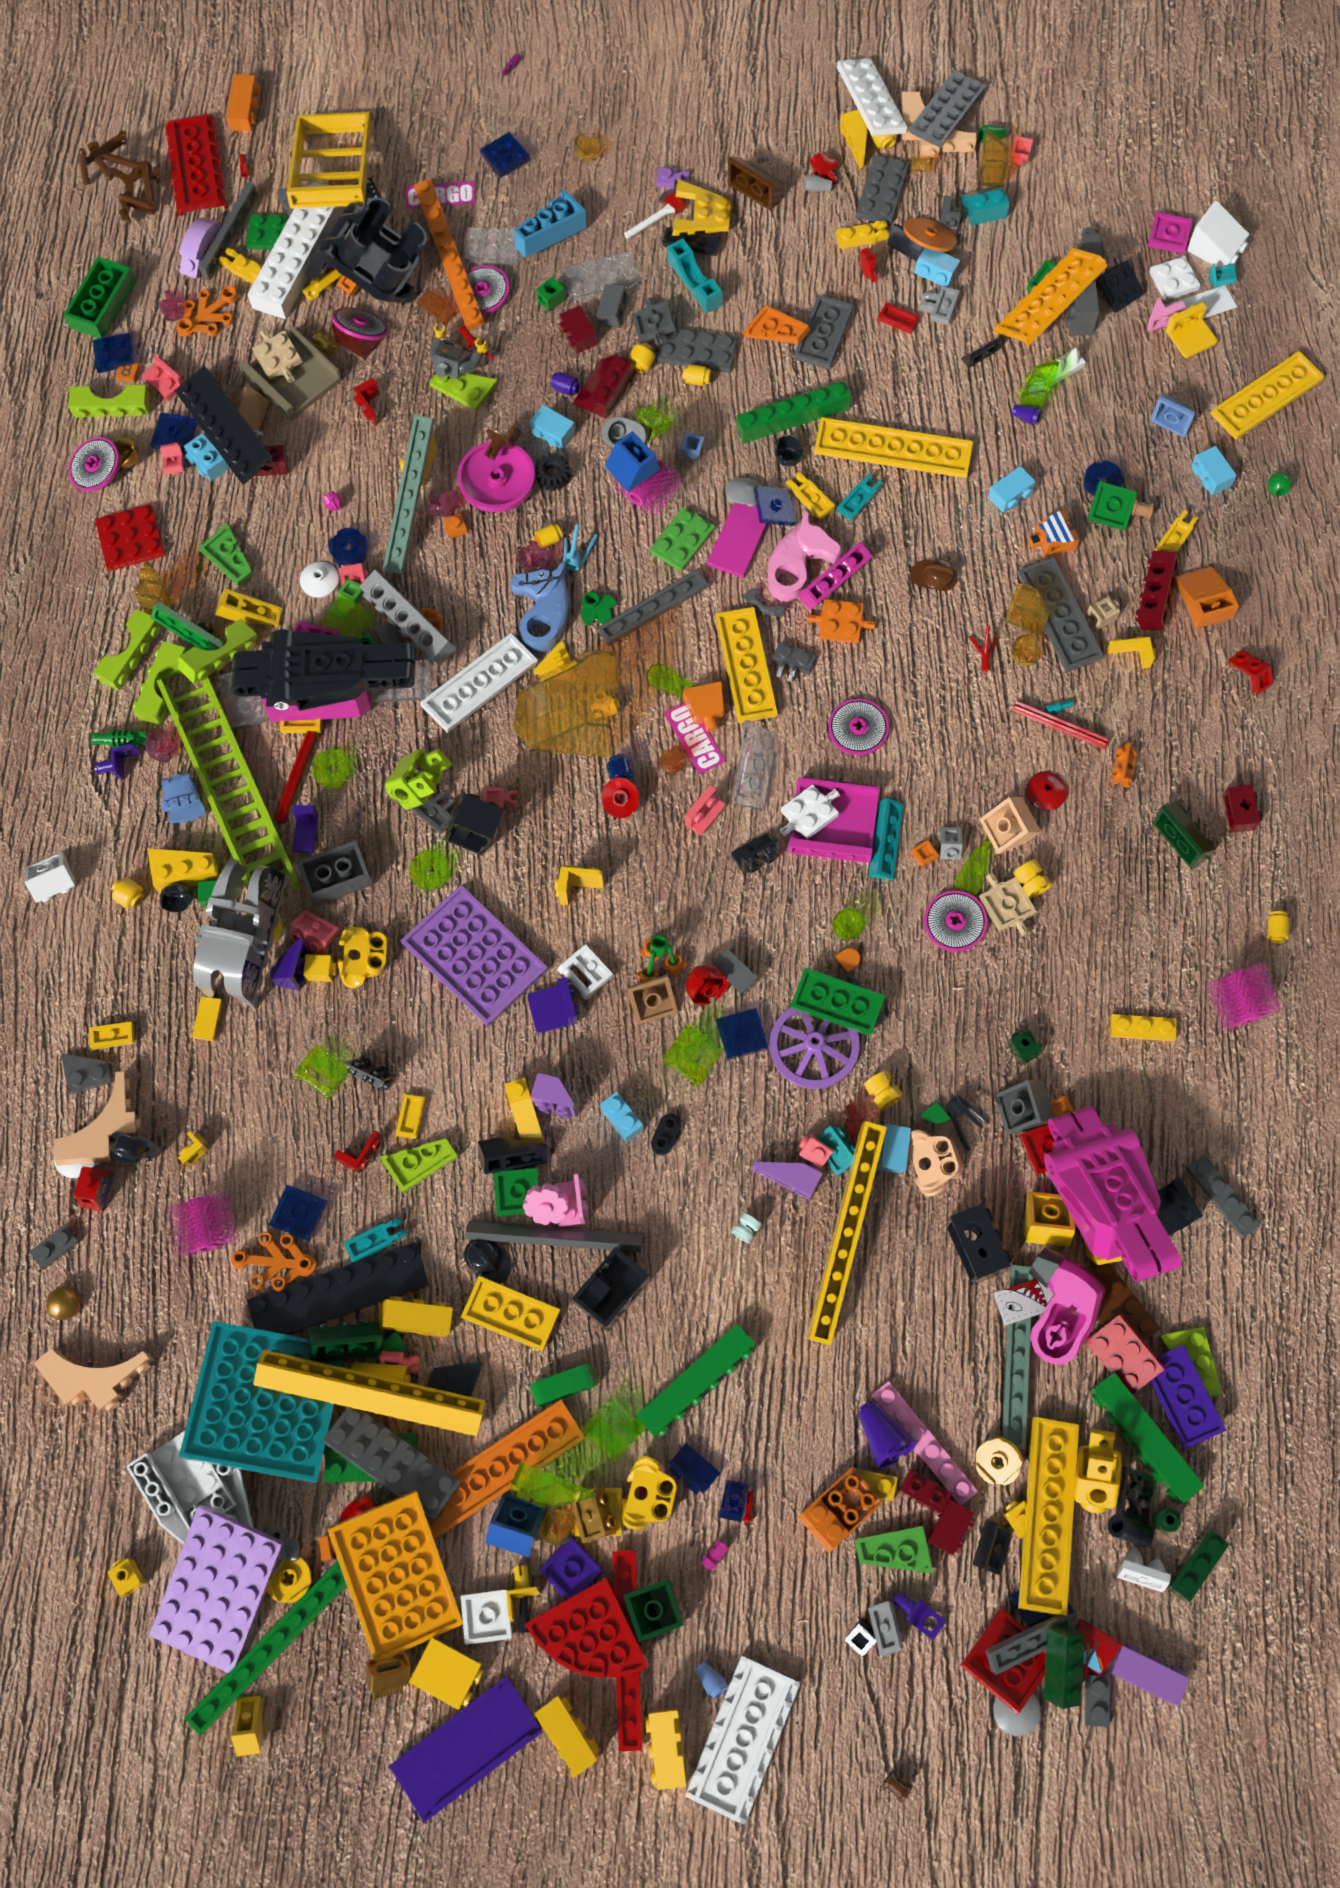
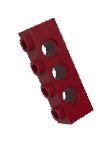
(1167, 564)

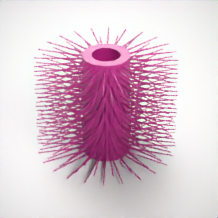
(641, 494)
(1245, 998)
(202, 1224)

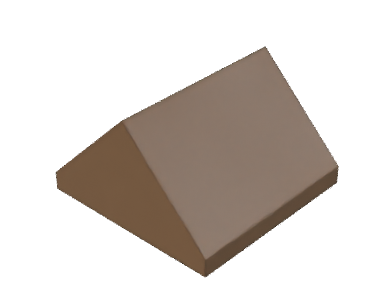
(252, 406)
(652, 999)

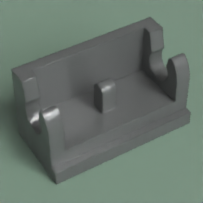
(612, 305)
(737, 973)

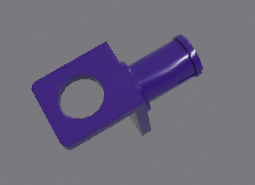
(116, 763)
(918, 1613)

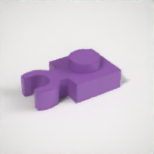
(668, 177)

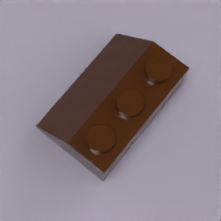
(754, 183)

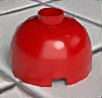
(705, 983)

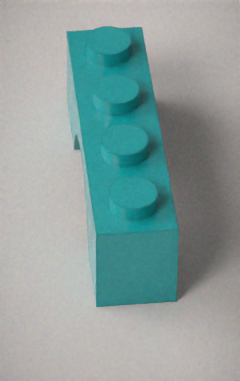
(683, 262)

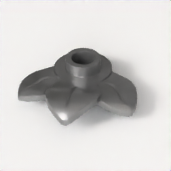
(290, 1549)

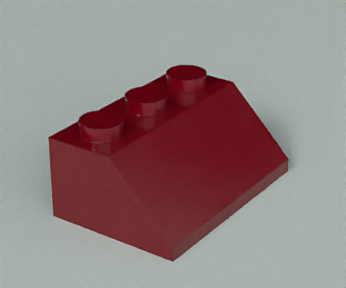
(605, 385)

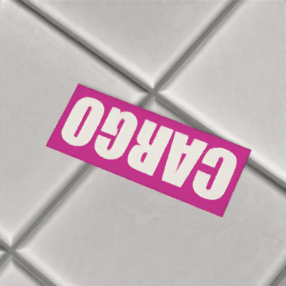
(447, 193)
(694, 739)

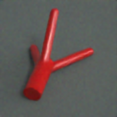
(471, 340)
(984, 654)

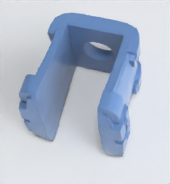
(181, 799)

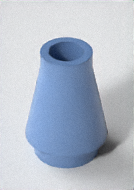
(711, 1680)

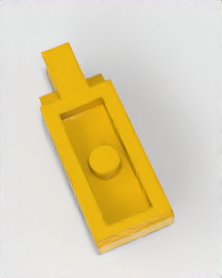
(323, 282)

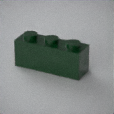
(1197, 1565)
(1064, 1666)

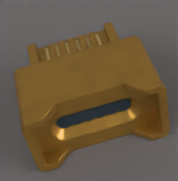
(387, 1675)

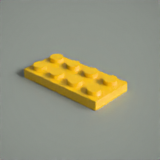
(510, 1313)

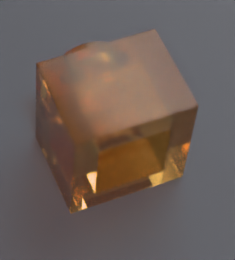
(672, 761)

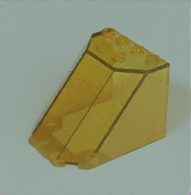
(569, 707)

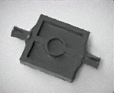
(653, 321)

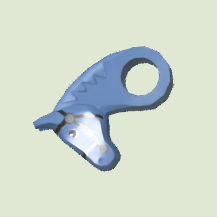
(551, 605)

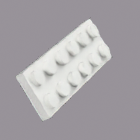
(871, 97)
(479, 682)

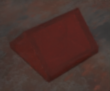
(358, 346)

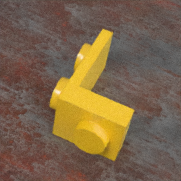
(1138, 643)

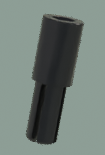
(524, 1617)

